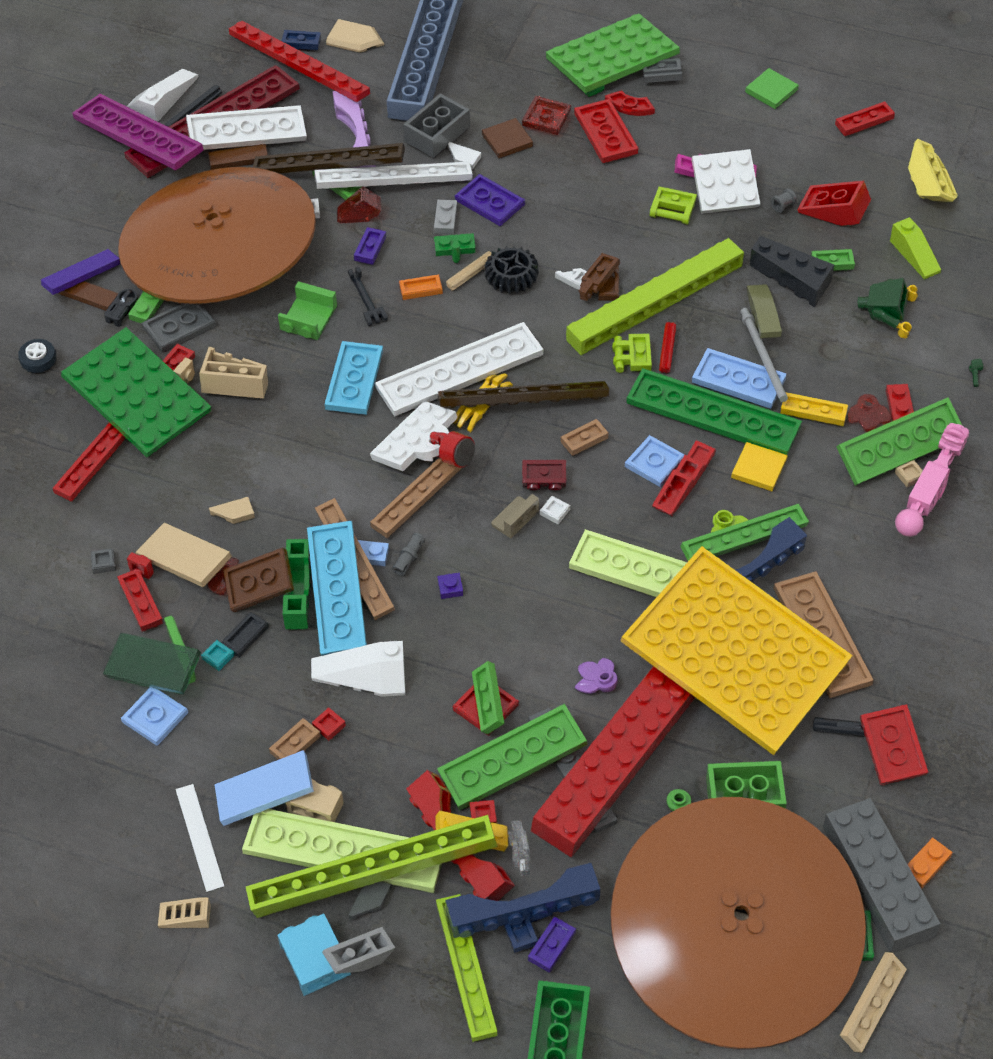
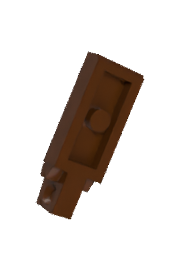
(597, 275)

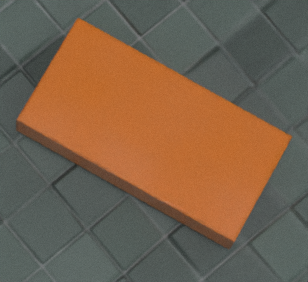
(420, 287)

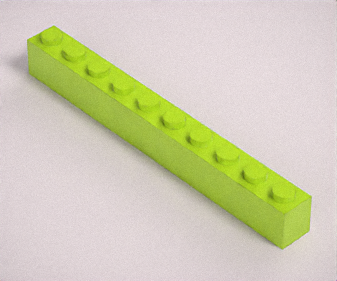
(654, 296)
(371, 866)

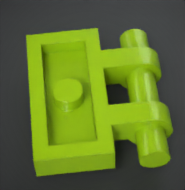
(639, 352)

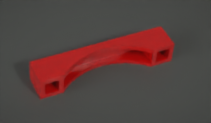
(487, 878)

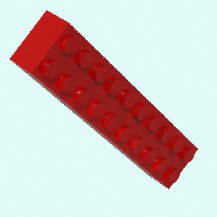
(611, 762)

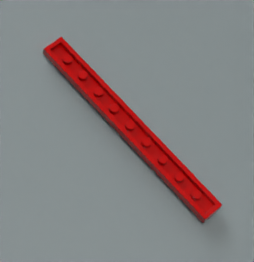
(299, 61)
(105, 444)

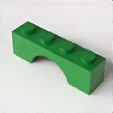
(297, 601)

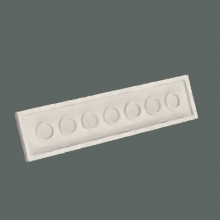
(459, 368)

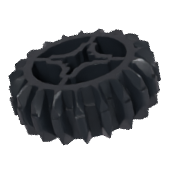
(511, 269)

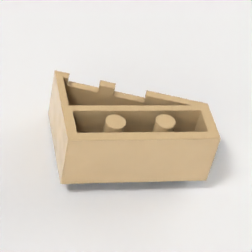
(232, 376)

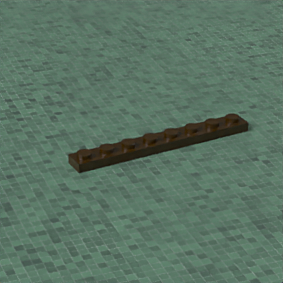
(331, 158)
(532, 394)

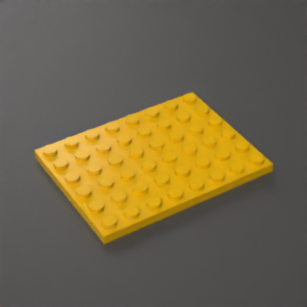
(736, 649)

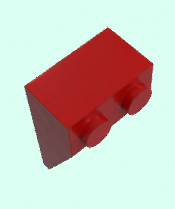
(836, 202)

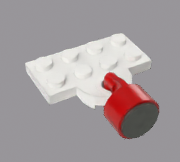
(424, 437)

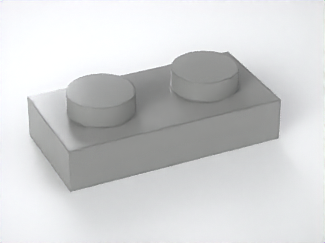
(445, 216)

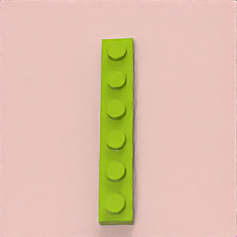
(468, 979)

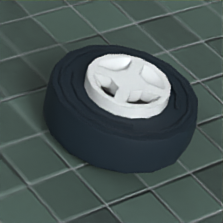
(37, 355)

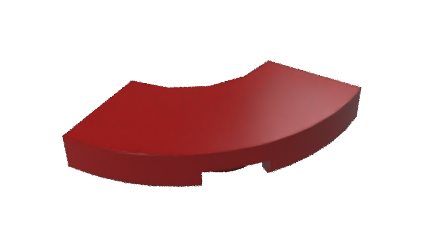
(631, 105)

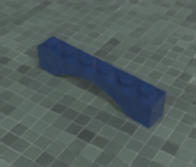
(784, 541)
(474, 914)

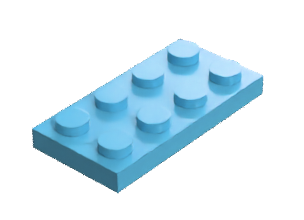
(354, 377)

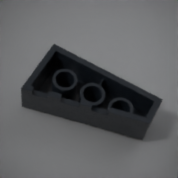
(792, 269)

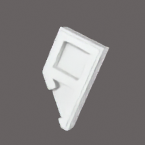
(464, 154)
(571, 278)

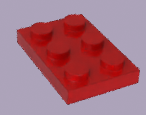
(893, 744)

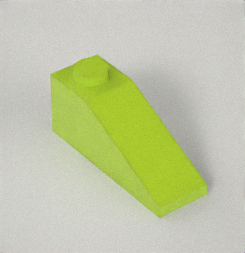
(914, 247)

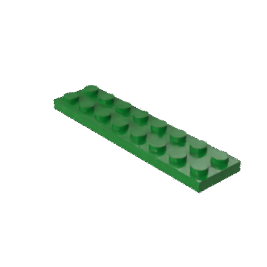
(713, 411)

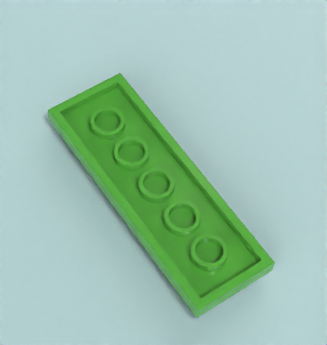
(897, 441)
(512, 756)

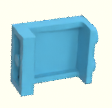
(304, 951)

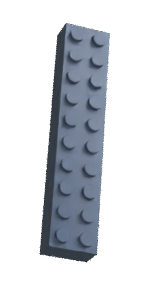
(422, 57)

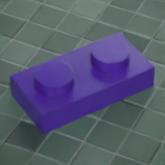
(370, 245)
(551, 944)

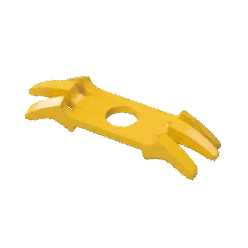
(479, 410)

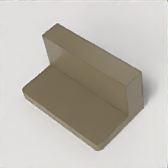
(516, 515)

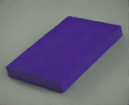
(489, 200)

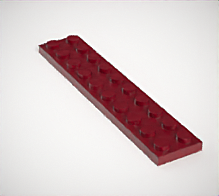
(254, 94)

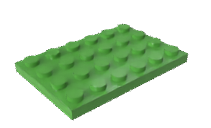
(612, 52)

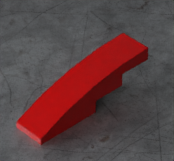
(684, 478)

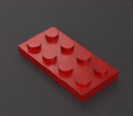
(606, 131)

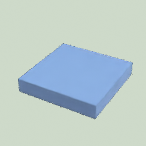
(654, 461)
(154, 715)

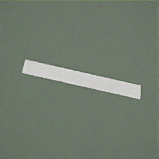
(199, 838)

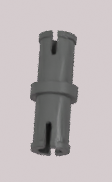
(408, 554)

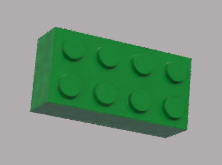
(559, 1021)

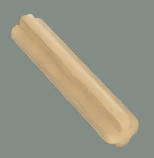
(468, 272)

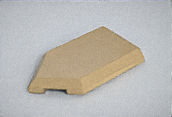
(353, 36)

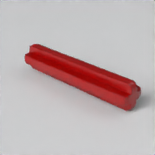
(667, 347)

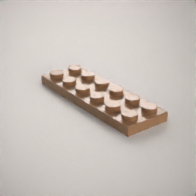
(811, 602)

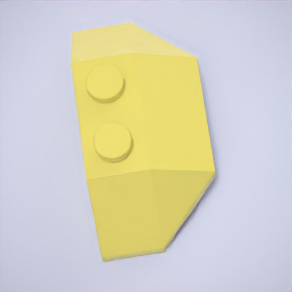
(930, 174)

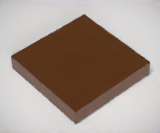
(507, 138)

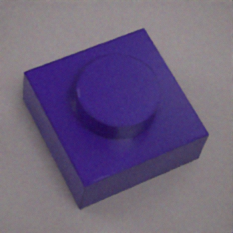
(450, 585)

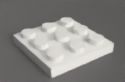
(725, 181)

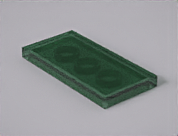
(152, 663)

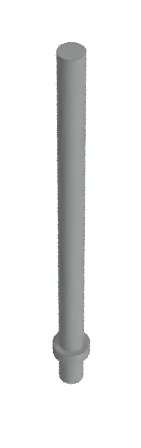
(748, 320)

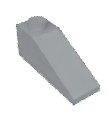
(360, 952)

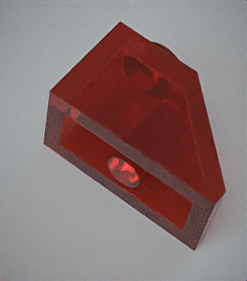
(359, 207)

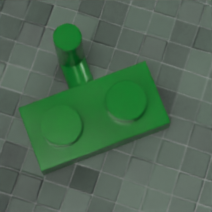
(454, 245)

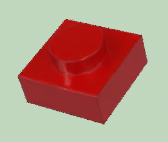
(142, 563)
(329, 724)
(483, 808)

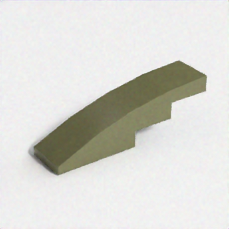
(764, 311)

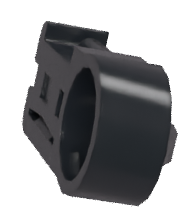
(120, 308)

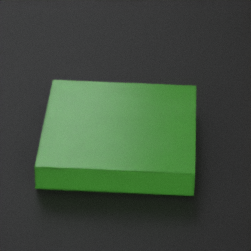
(771, 88)

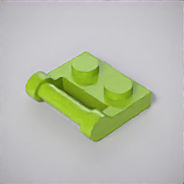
(673, 200)

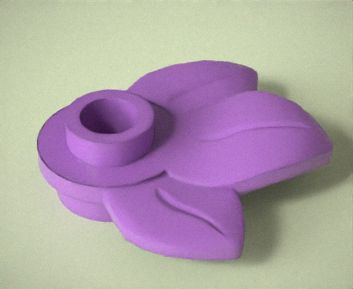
(597, 676)

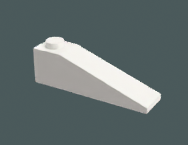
(163, 95)
(368, 668)

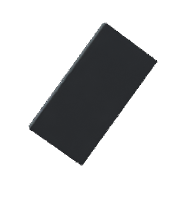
(245, 634)

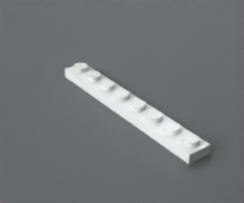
(393, 175)

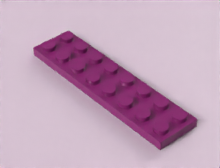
(138, 131)

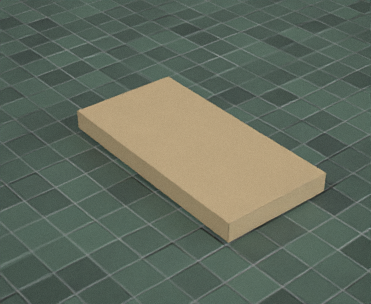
(184, 554)

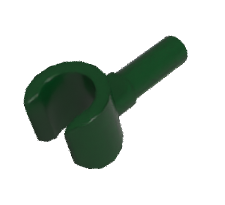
(975, 366)

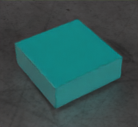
(217, 655)

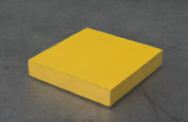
(759, 466)

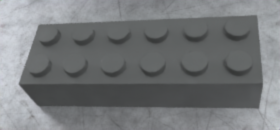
(882, 876)

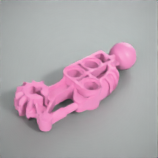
(931, 481)

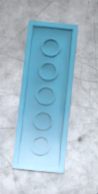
(336, 587)

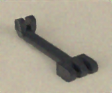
(372, 311)

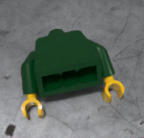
(888, 303)

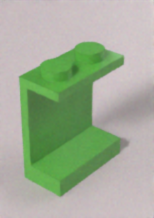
(309, 311)

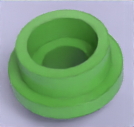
(678, 793)

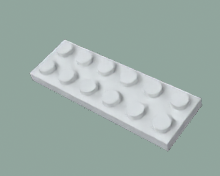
(247, 127)

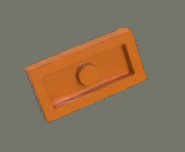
(929, 861)

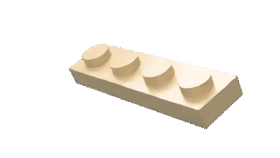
(873, 1002)

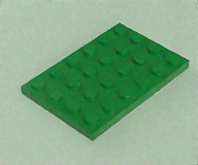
(136, 392)

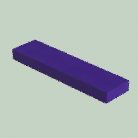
(80, 271)

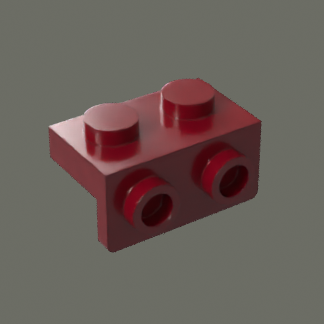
(544, 474)

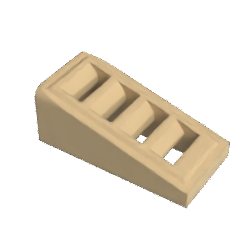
(193, 921)

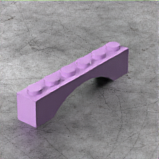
(350, 114)

